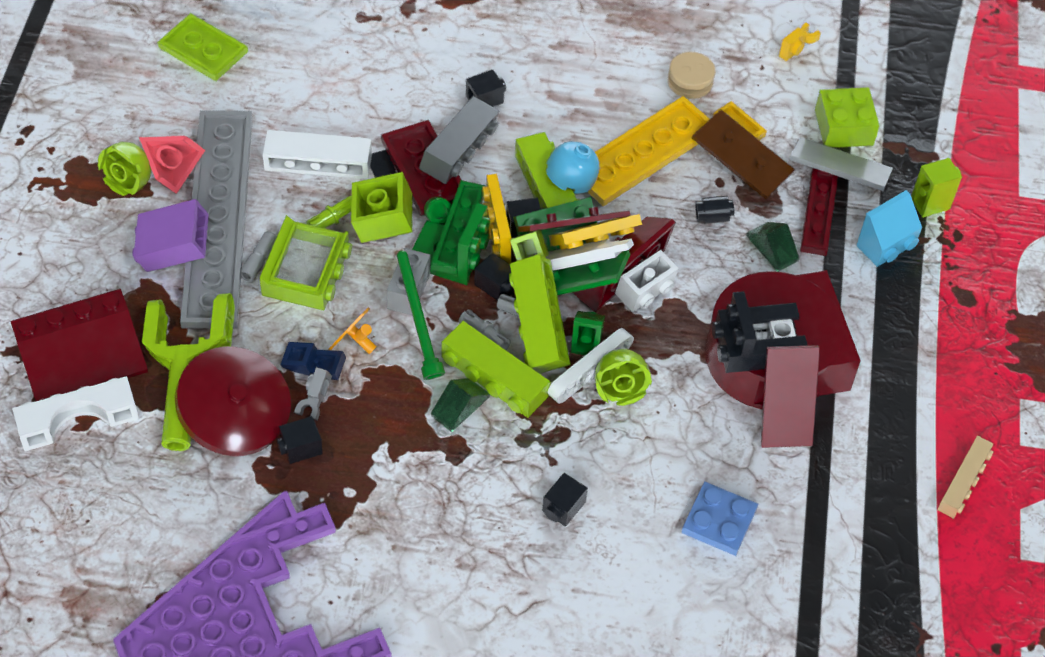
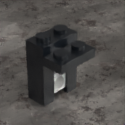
(748, 331)

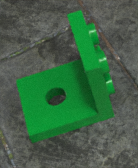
(469, 246)

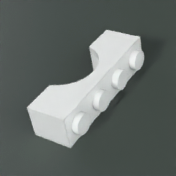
(40, 420)

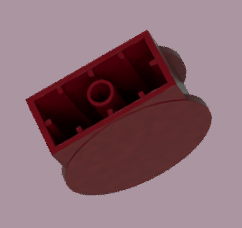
(819, 321)

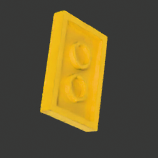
(498, 227)
(595, 232)

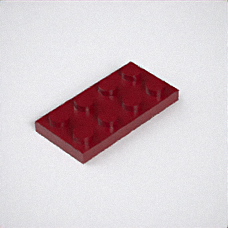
(406, 152)

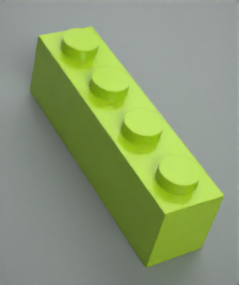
(532, 157)
(539, 314)
(495, 369)

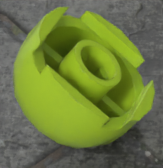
(125, 167)
(622, 377)

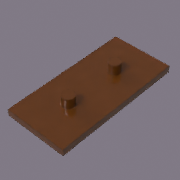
(743, 154)

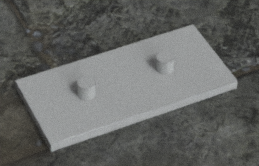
(841, 164)

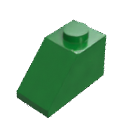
(586, 332)

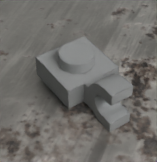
(317, 388)

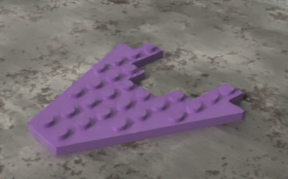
(223, 603)

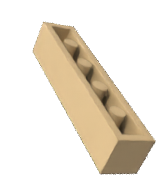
(966, 477)

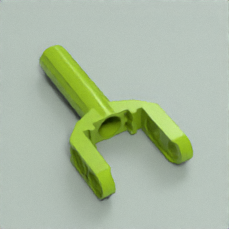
(179, 356)

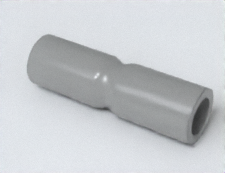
(258, 257)

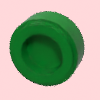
(437, 210)

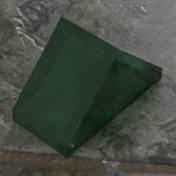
(775, 244)
(458, 402)

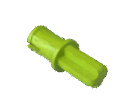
(331, 214)

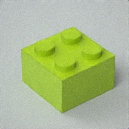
(846, 117)
(381, 207)

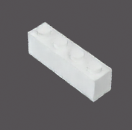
(317, 154)

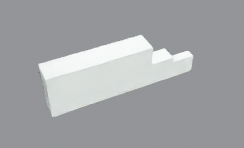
(588, 253)

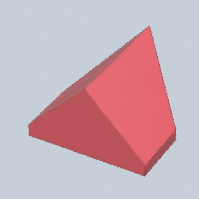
(171, 158)

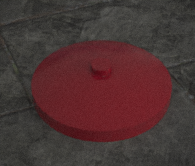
(232, 401)

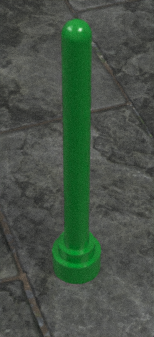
(431, 366)

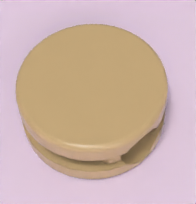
(691, 75)

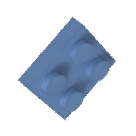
(720, 518)

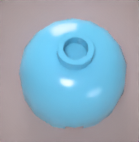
(573, 167)

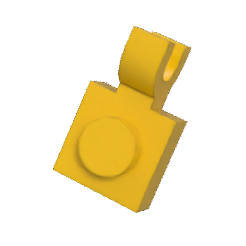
(794, 42)

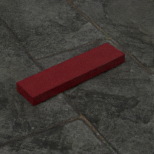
(819, 213)

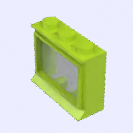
(305, 264)

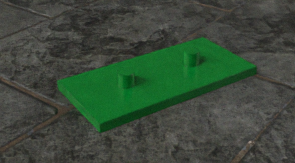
(590, 274)

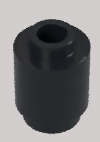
(714, 209)

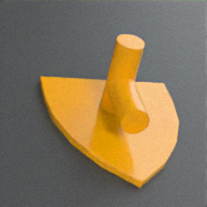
(359, 335)

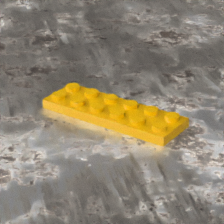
(646, 149)

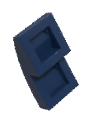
(305, 357)

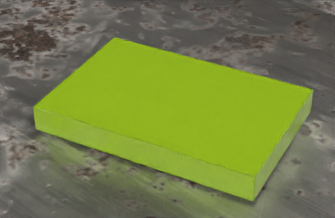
(203, 47)

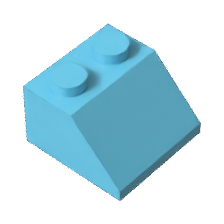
(890, 229)

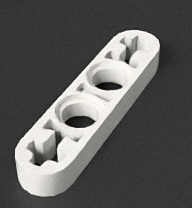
(584, 369)

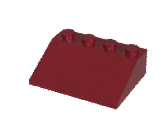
(79, 345)

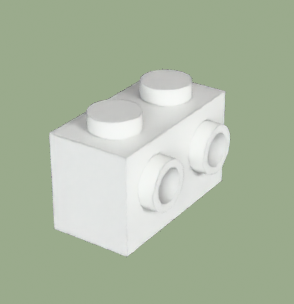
(647, 281)

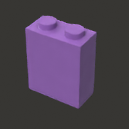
(171, 235)

